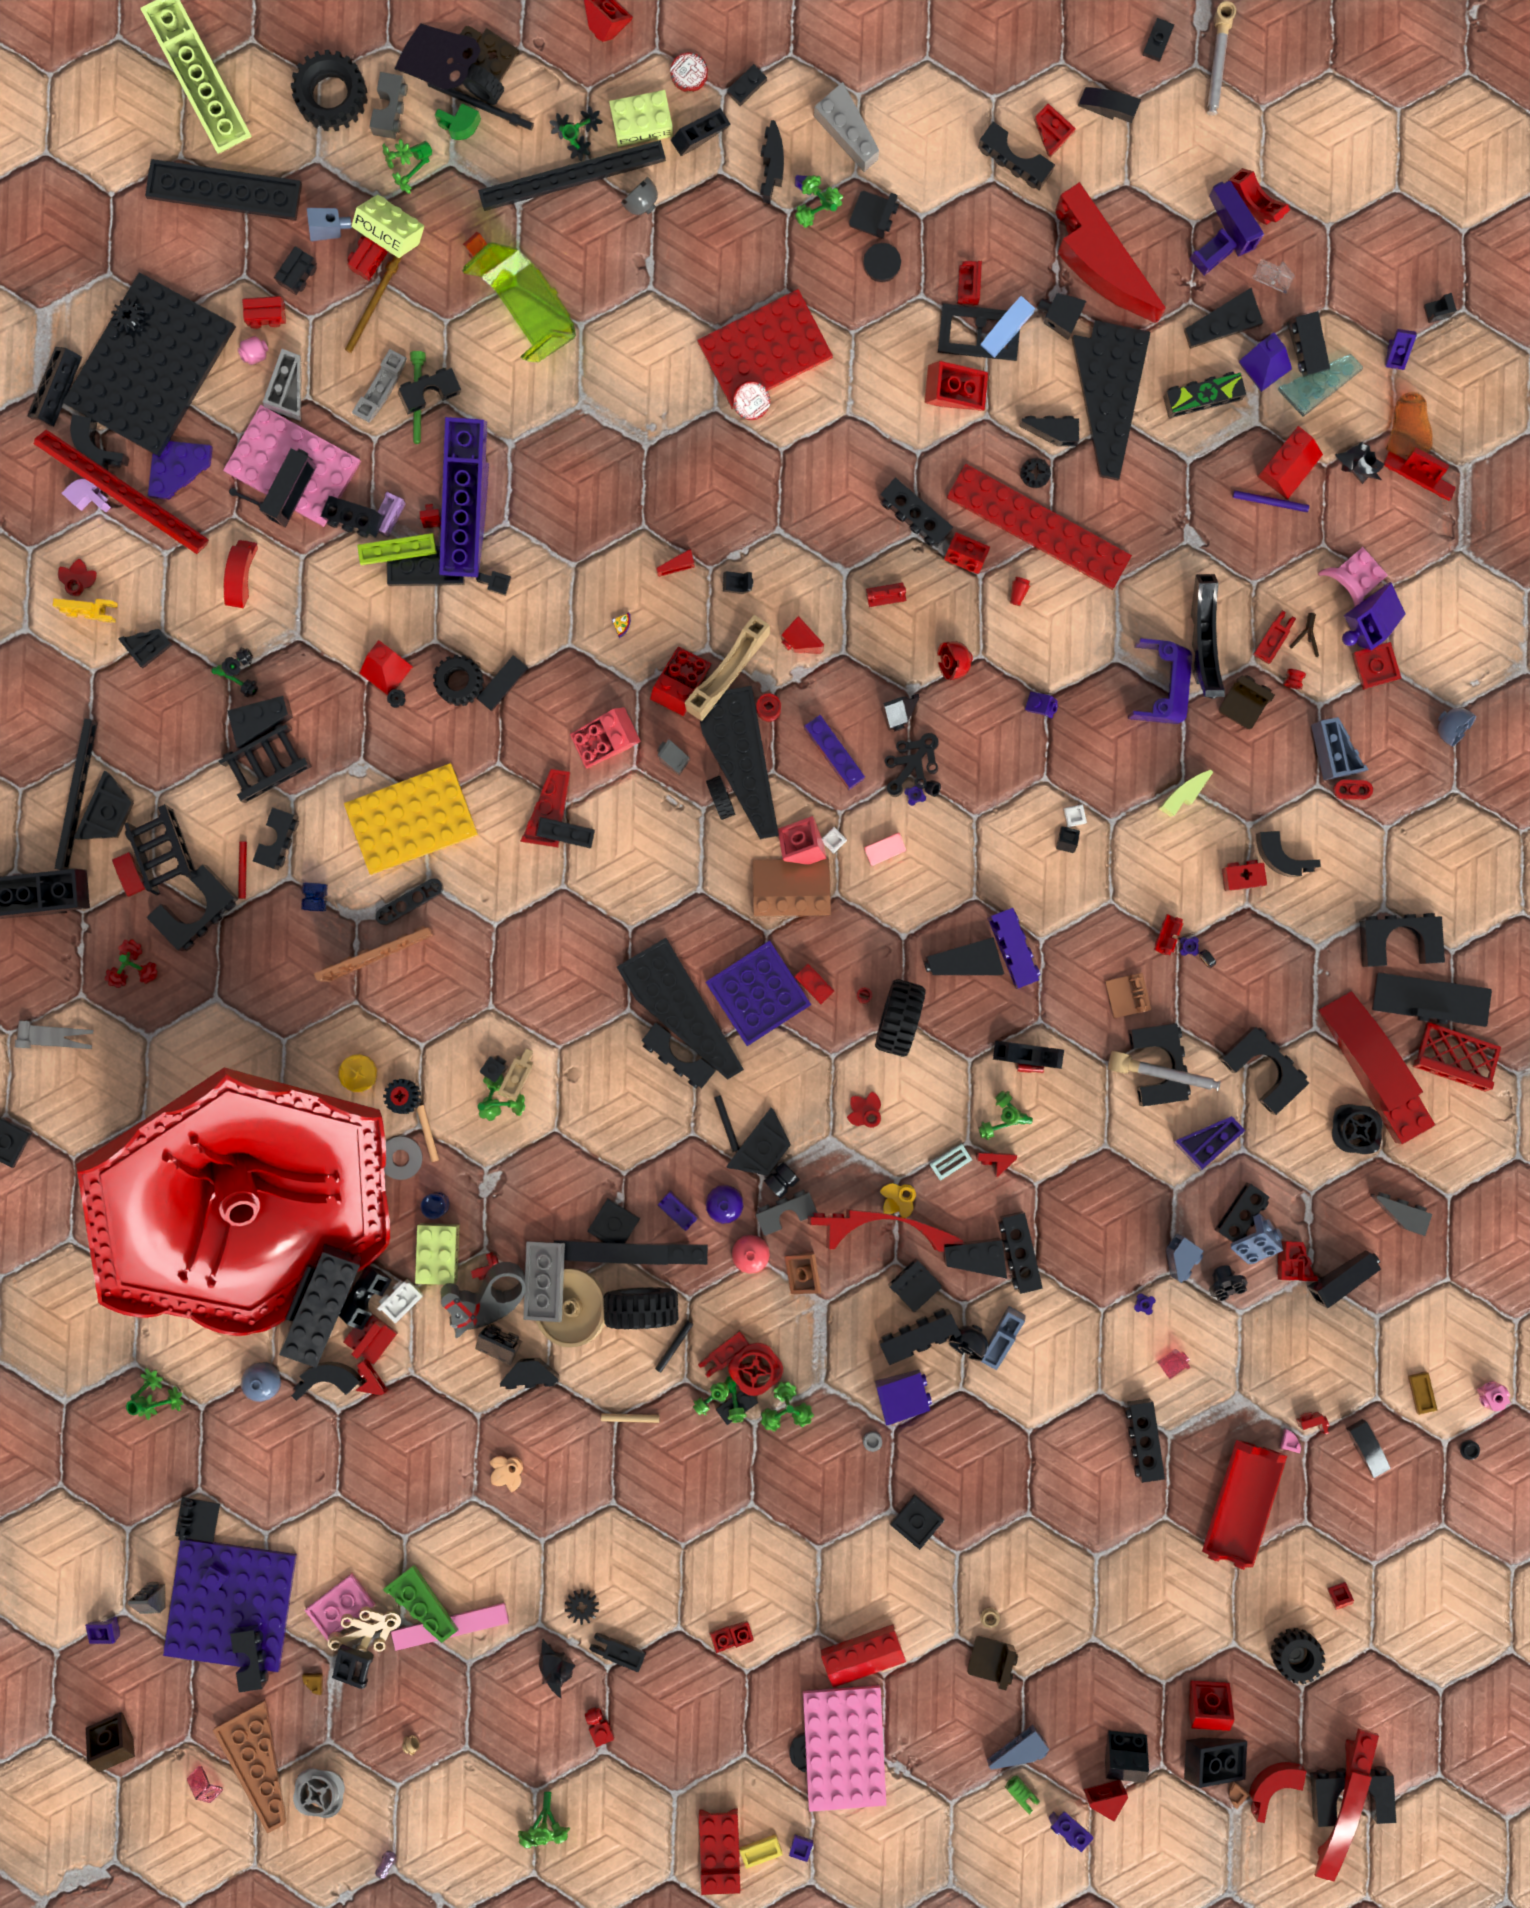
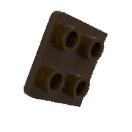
(1246, 701)
(992, 1661)

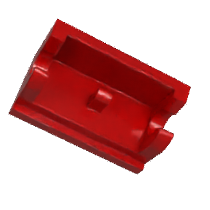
(969, 282)

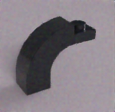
(83, 438)
(1275, 858)
(1028, 1054)
(333, 1372)

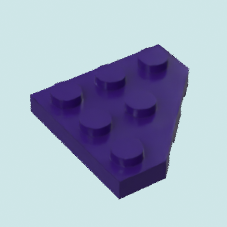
(177, 467)

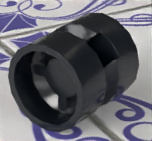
(781, 1180)

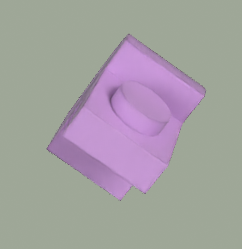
(83, 492)

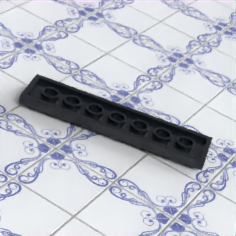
(223, 189)

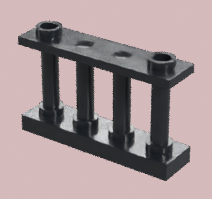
(264, 782)
(179, 851)

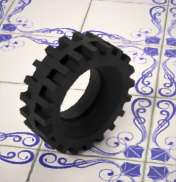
(325, 67)

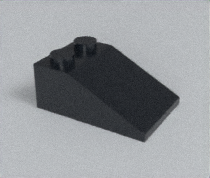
(1215, 1761)

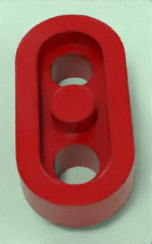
(1352, 789)

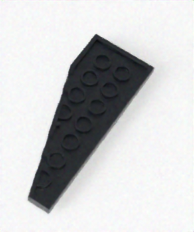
(737, 745)
(669, 994)

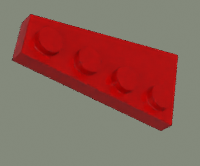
(549, 806)

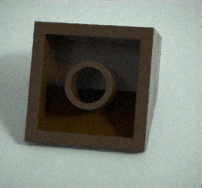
(109, 1742)

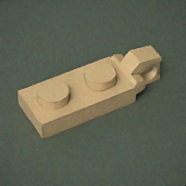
(516, 1076)

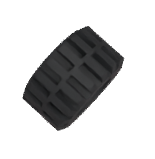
(444, 672)
(1309, 1667)

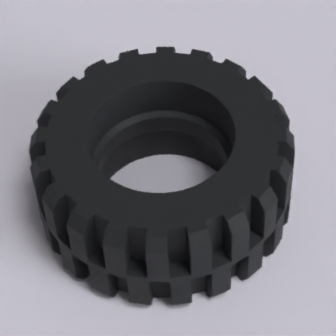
(900, 1017)
(641, 1308)

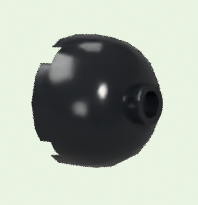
(970, 1342)

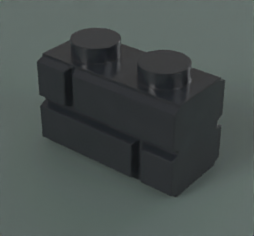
(296, 271)

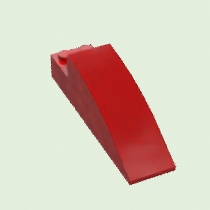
(1101, 258)
(1378, 1068)

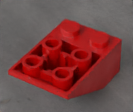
(679, 680)

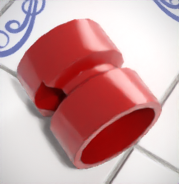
(768, 707)

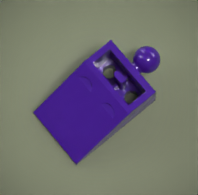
(1374, 618)

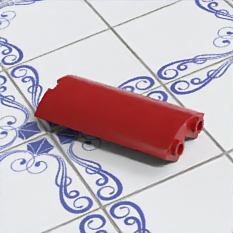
(1244, 1504)

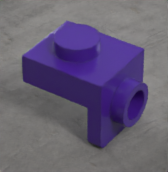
(1041, 704)

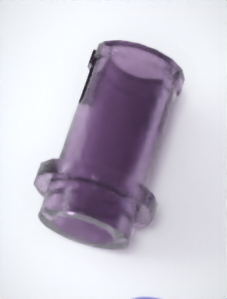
(388, 1860)

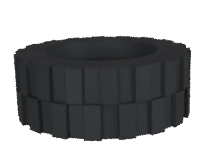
(483, 84)
(720, 797)

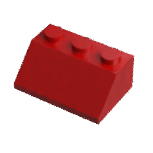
(1291, 463)

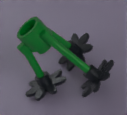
(571, 131)

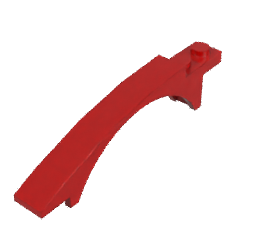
(840, 1226)
(1357, 1781)

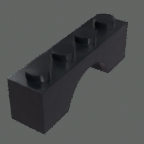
(1032, 170)
(659, 1041)

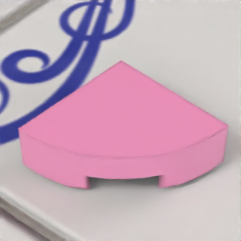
(1290, 1441)

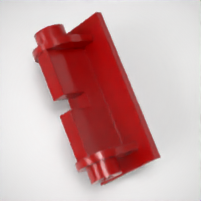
(886, 594)
(1165, 943)

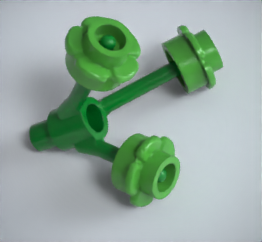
(1010, 1115)
(720, 1392)

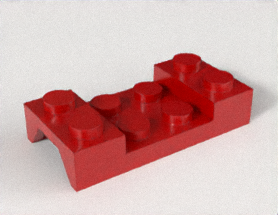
(719, 1852)

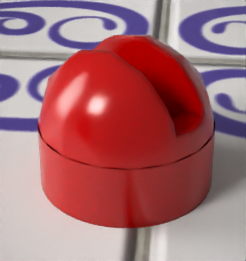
(864, 992)

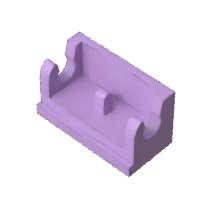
(391, 510)

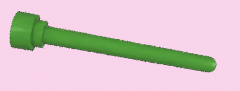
(417, 359)

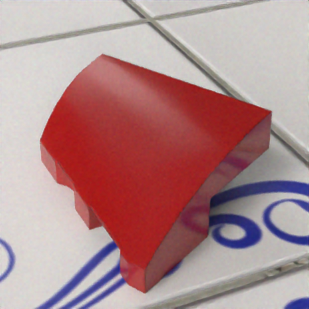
(1294, 1263)

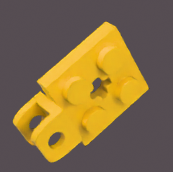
(88, 609)

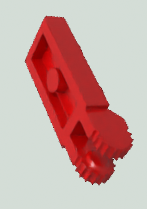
(1273, 639)
(725, 1352)

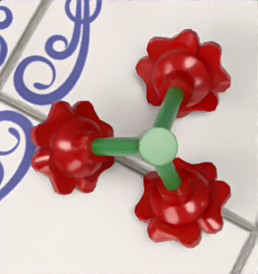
(128, 951)

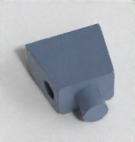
(326, 223)

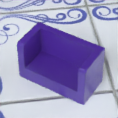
(1213, 252)

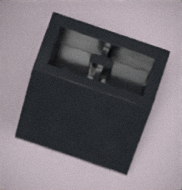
(1126, 1756)

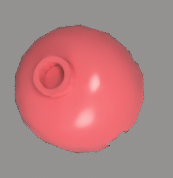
(750, 1254)

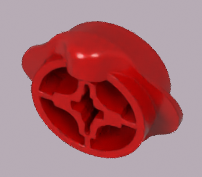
(759, 1350)

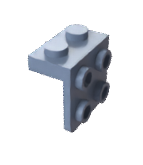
(1260, 1245)

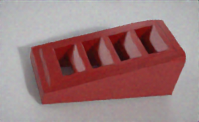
(679, 563)

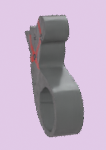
(487, 1305)

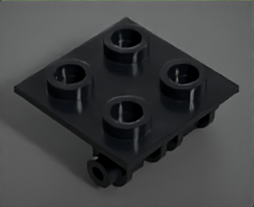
(197, 1520)

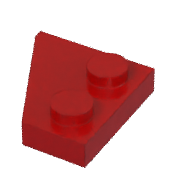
(1053, 129)

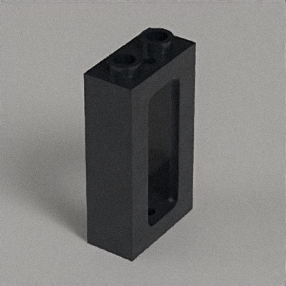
(288, 487)

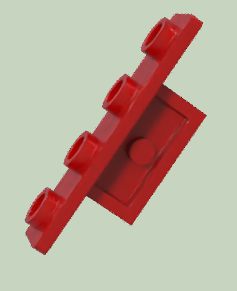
(1422, 470)

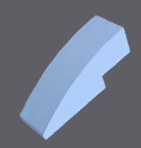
(1008, 326)

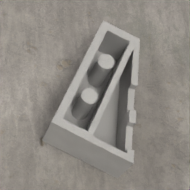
(285, 386)

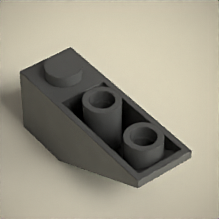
(672, 757)
(1406, 1217)
(149, 1599)

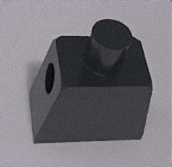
(1062, 313)

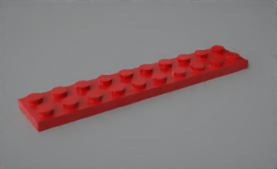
(1039, 526)

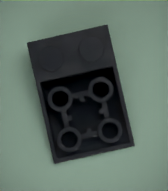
(498, 1344)

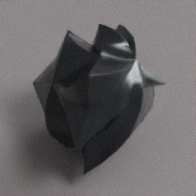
(1360, 462)
(554, 1668)

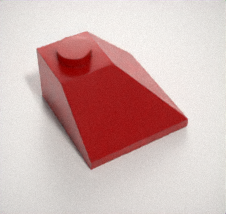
(606, 18)
(801, 638)
(384, 668)

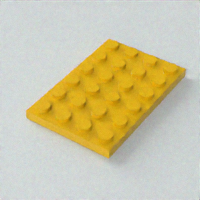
(410, 819)

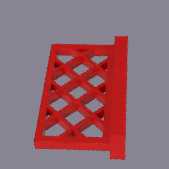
(1457, 1073)

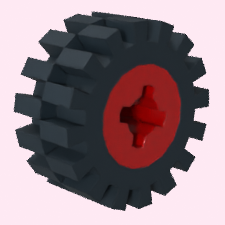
(409, 1096)

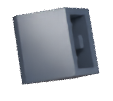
(1182, 1257)

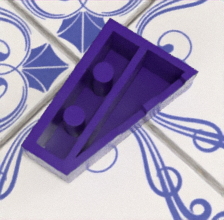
(1209, 1142)

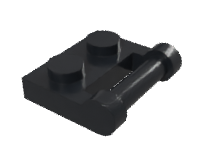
(346, 1665)

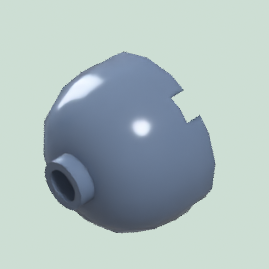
(1454, 725)
(261, 1382)

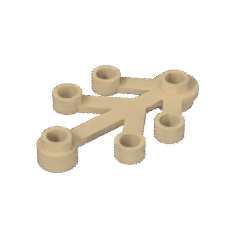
(366, 1629)

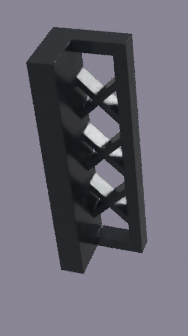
(54, 386)

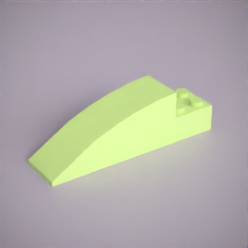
(196, 73)

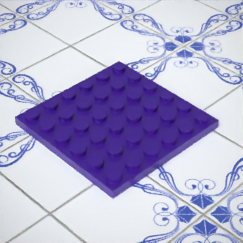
(252, 1594)

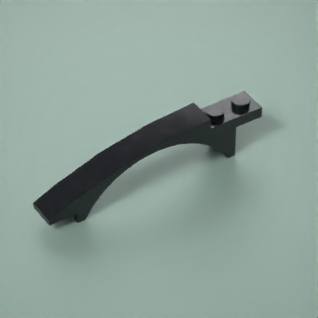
(623, 1253)

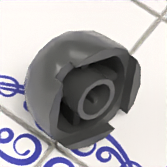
(641, 198)

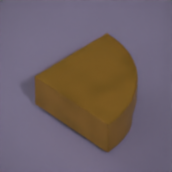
(314, 1682)

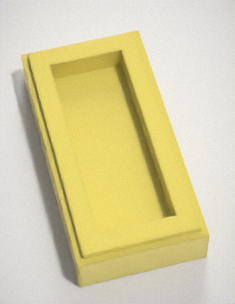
(760, 1851)

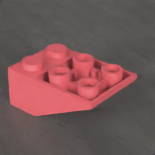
(605, 737)

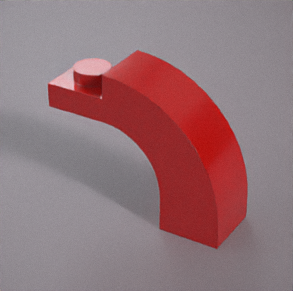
(1258, 202)
(237, 572)
(1271, 1780)

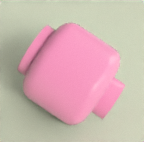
(252, 350)

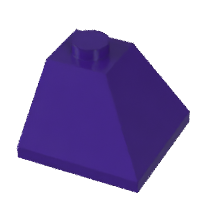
(1267, 362)

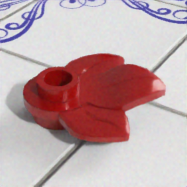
(77, 575)
(863, 1108)

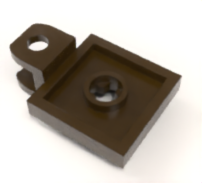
(491, 43)

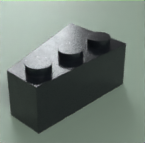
(1309, 344)
(258, 719)

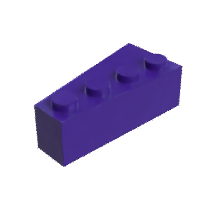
(1014, 948)

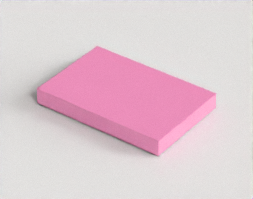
(342, 1599)

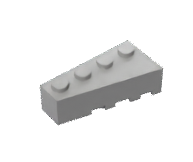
(844, 123)

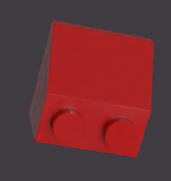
(1211, 1705)

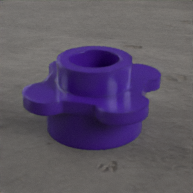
(912, 799)
(1184, 946)
(1149, 1303)

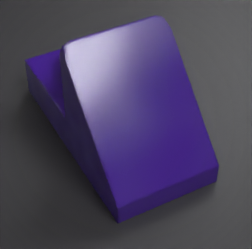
(1400, 349)
(103, 1632)

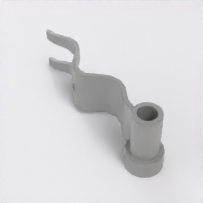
(48, 1036)

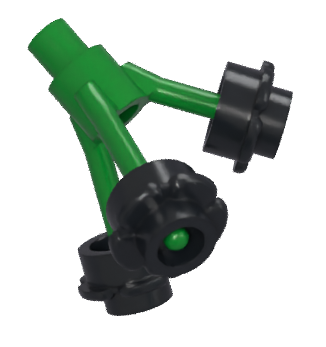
(232, 667)

